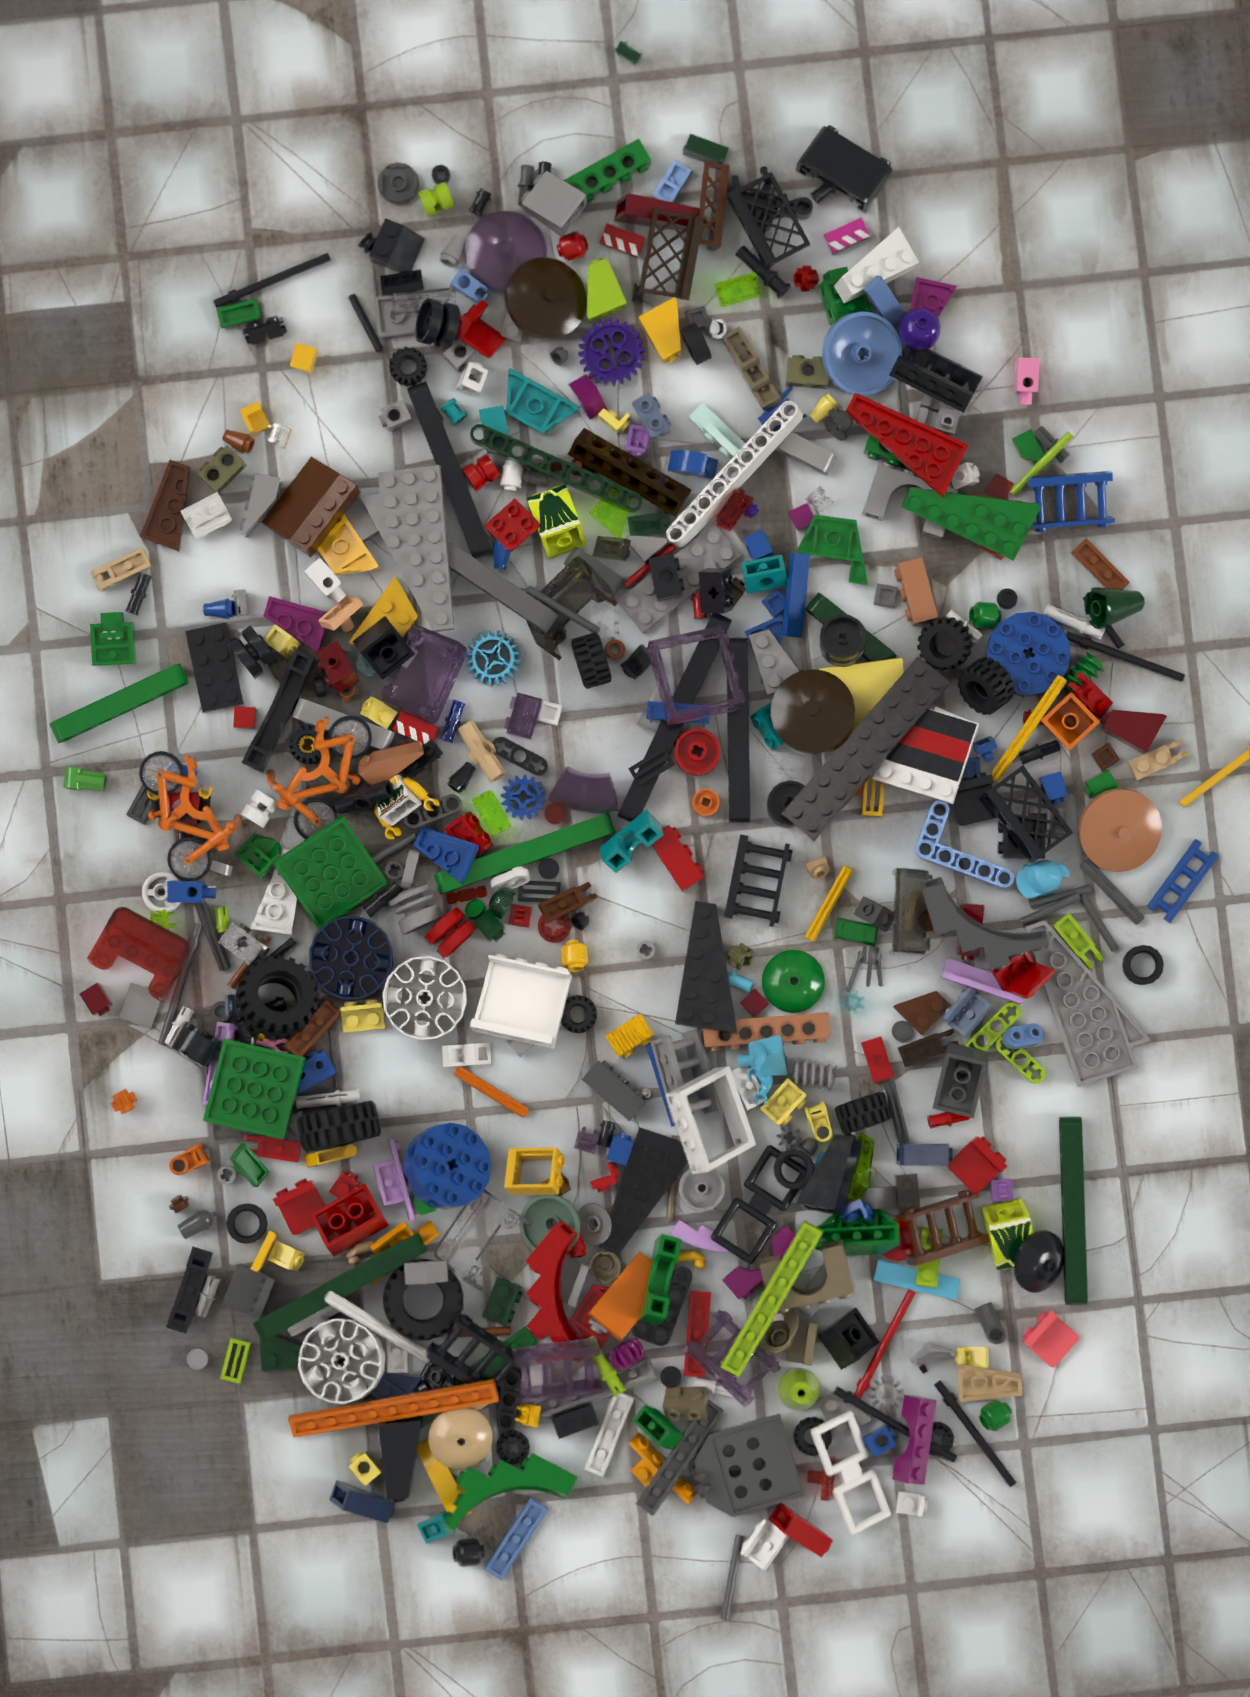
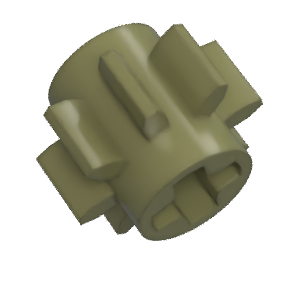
(740, 956)

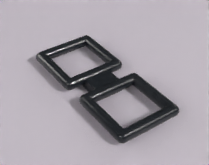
(757, 1206)

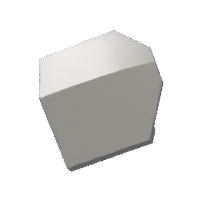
(931, 1352)

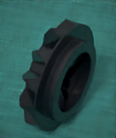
(512, 1436)
(947, 1440)

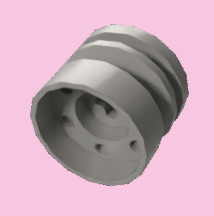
(415, 909)

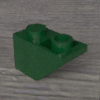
(490, 926)

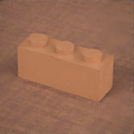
(916, 591)

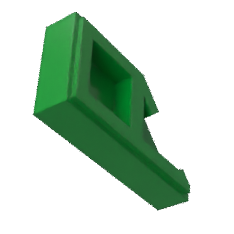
(1028, 446)

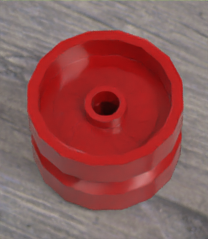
(703, 741)
(447, 929)

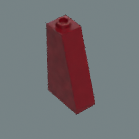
(638, 211)

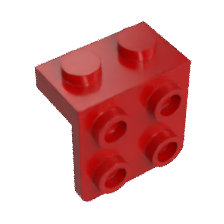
(478, 333)
(512, 525)
(1022, 976)
(977, 1164)
(298, 1205)

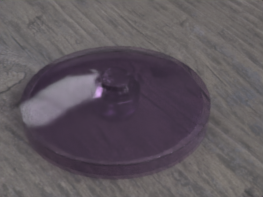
(500, 246)

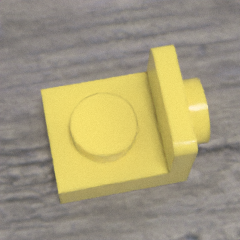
(609, 418)
(281, 641)
(286, 1256)

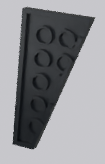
(705, 986)
(647, 1176)

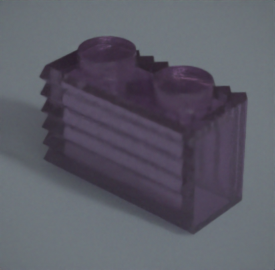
(523, 716)

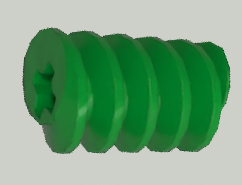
(1087, 667)

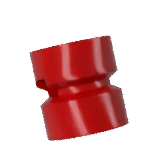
(481, 472)

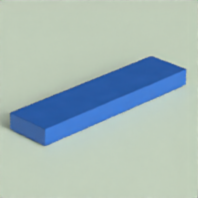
(795, 594)

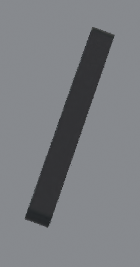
(450, 470)
(739, 739)

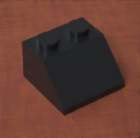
(396, 247)
(383, 647)
(848, 1338)

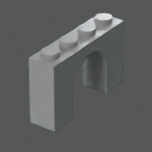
(885, 483)

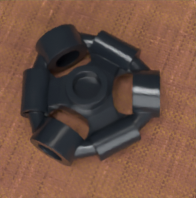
(436, 1377)

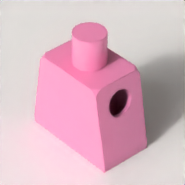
(1028, 369)

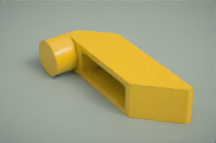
(331, 1155)

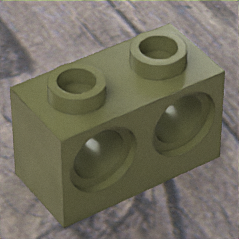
(226, 473)

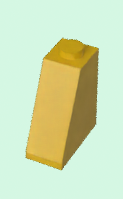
(662, 330)

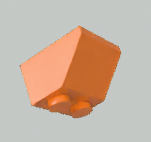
(1070, 721)

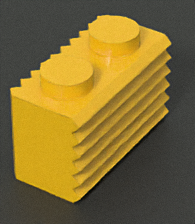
(629, 1036)

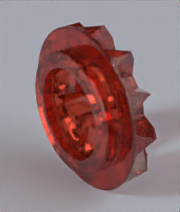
(559, 935)

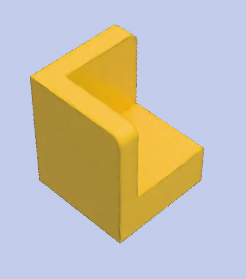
(304, 358)
(254, 418)

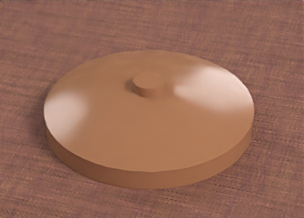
(1119, 829)

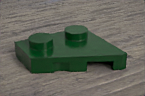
(279, 1354)

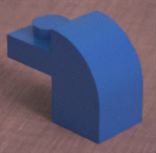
(692, 463)

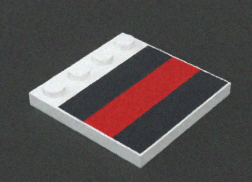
(931, 756)

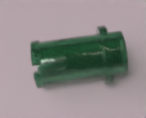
(628, 52)

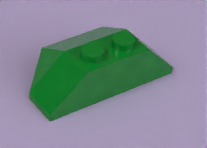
(860, 1235)

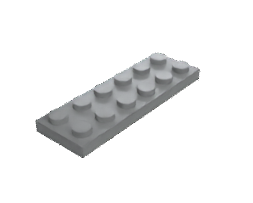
(706, 551)

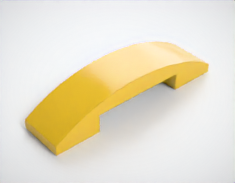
(440, 1477)

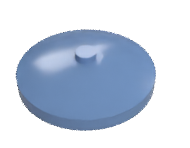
(861, 353)

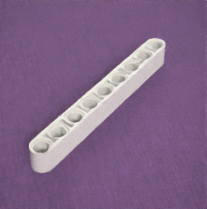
(724, 478)

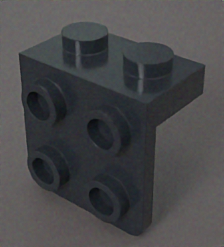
(968, 801)

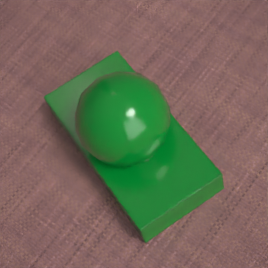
(249, 1165)

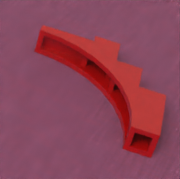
(546, 1291)

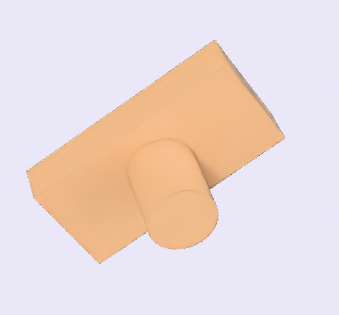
(341, 613)

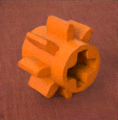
(123, 1101)

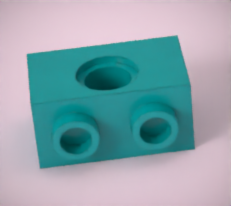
(764, 574)

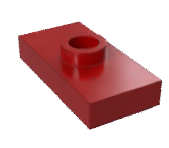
(877, 1059)

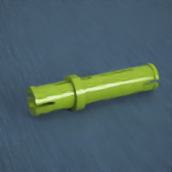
(609, 1375)

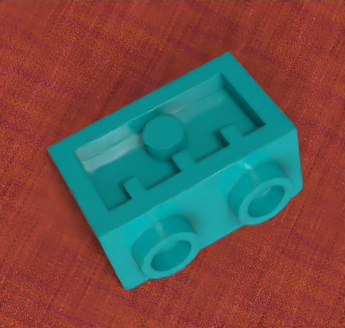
(763, 722)

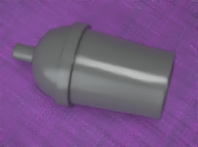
(196, 1223)

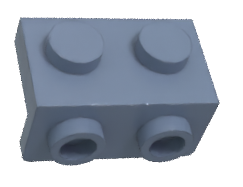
(650, 415)
(966, 1012)

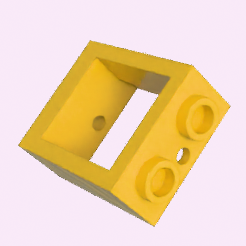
(514, 1170)

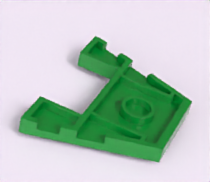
(835, 539)

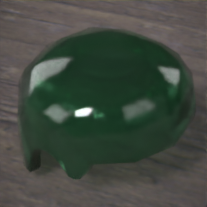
(501, 901)

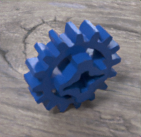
(534, 798)

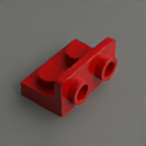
(468, 829)

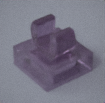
(585, 1141)

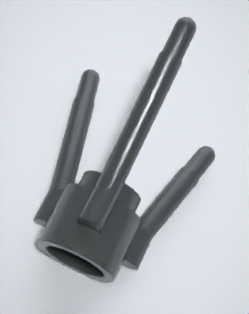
(871, 957)

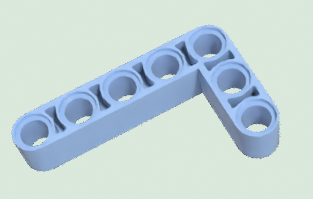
(955, 856)

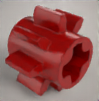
(806, 278)

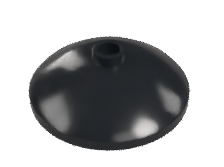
(1039, 1261)

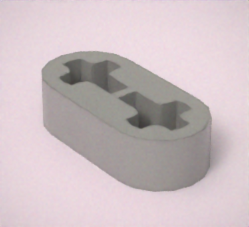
(221, 868)
(410, 869)

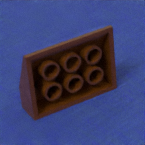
(311, 506)

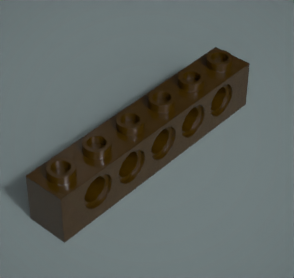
(629, 472)

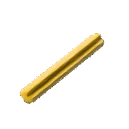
(828, 903)

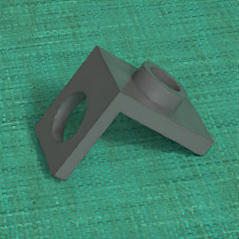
(873, 913)

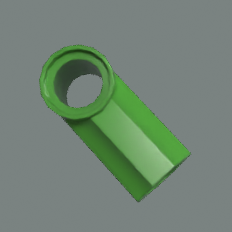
(79, 779)

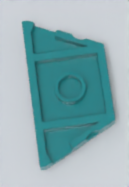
(535, 404)

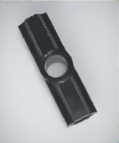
(364, 797)

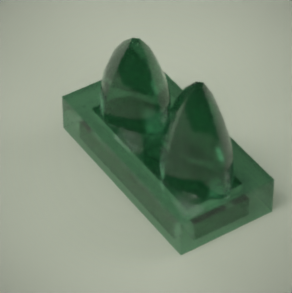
(649, 524)

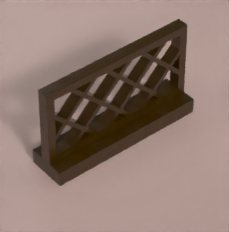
(688, 256)

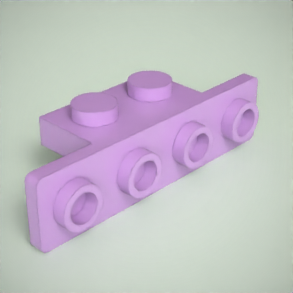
(392, 1183)

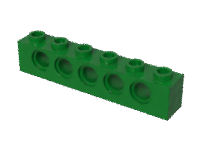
(634, 151)

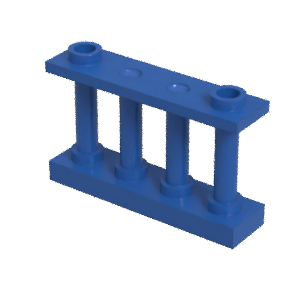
(1080, 482)

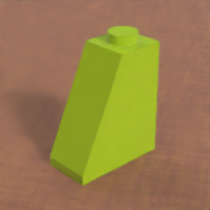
(604, 292)

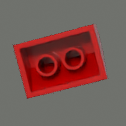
(349, 1220)

